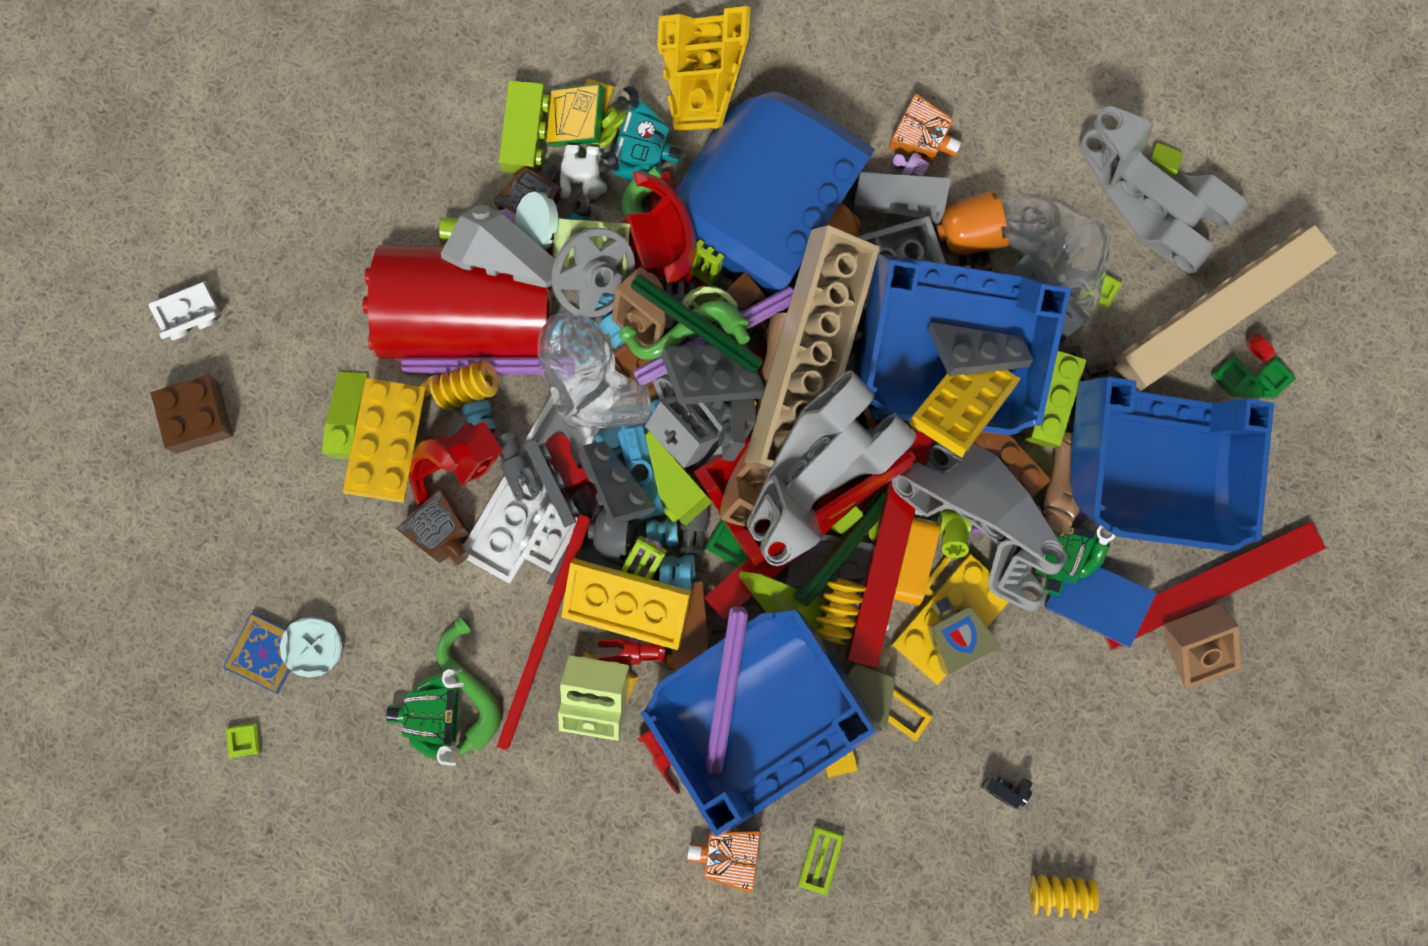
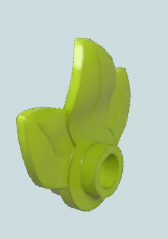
(611, 122)

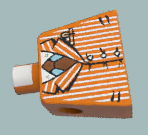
(924, 131)
(729, 858)

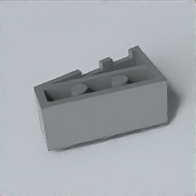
(901, 197)

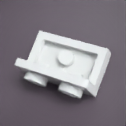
(184, 310)
(548, 539)

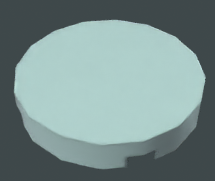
(537, 218)
(310, 646)

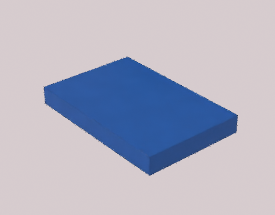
(1104, 605)

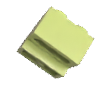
(570, 227)
(593, 697)

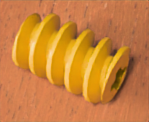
(464, 386)
(839, 610)
(1064, 895)

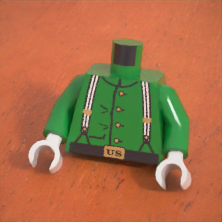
(1084, 557)
(430, 716)

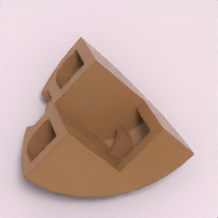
(742, 492)

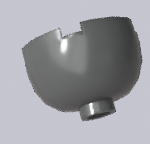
(613, 540)

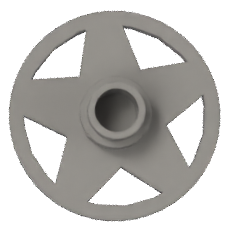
(592, 271)

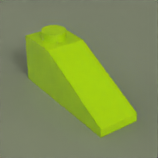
(343, 414)
(675, 487)
(780, 597)

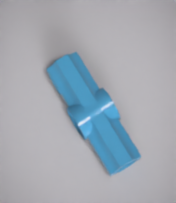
(636, 452)

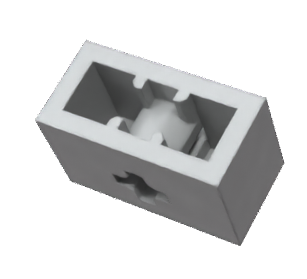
(681, 431)

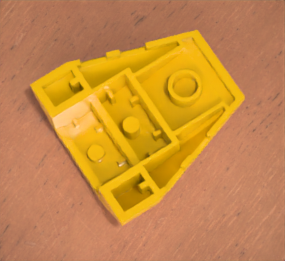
(702, 64)

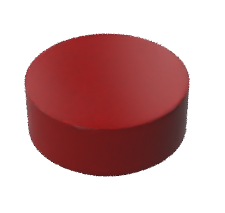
(1260, 347)

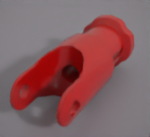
(633, 651)
(659, 758)

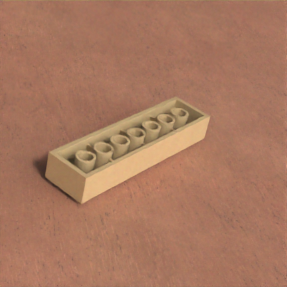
(1223, 307)
(814, 335)

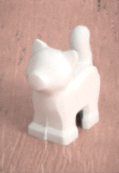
(582, 171)

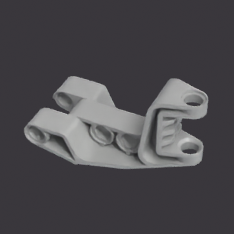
(1152, 202)
(817, 458)
(998, 506)

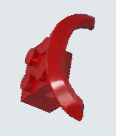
(666, 236)
(466, 453)

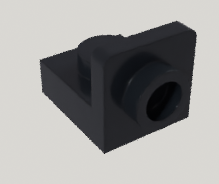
(1002, 790)

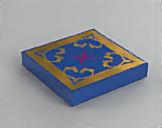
(258, 654)

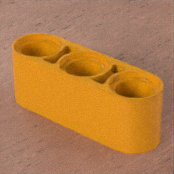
(917, 561)

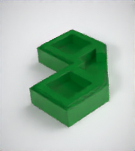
(1242, 383)

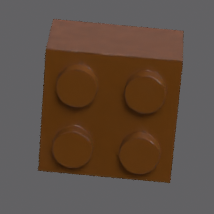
(191, 414)

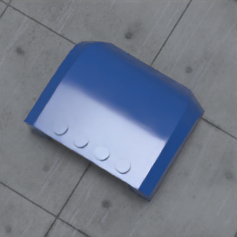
(769, 183)
(910, 293)
(1170, 465)
(787, 720)

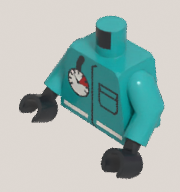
(641, 141)

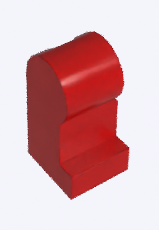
(563, 461)

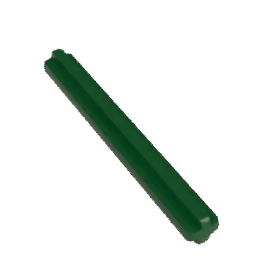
(696, 323)
(840, 551)

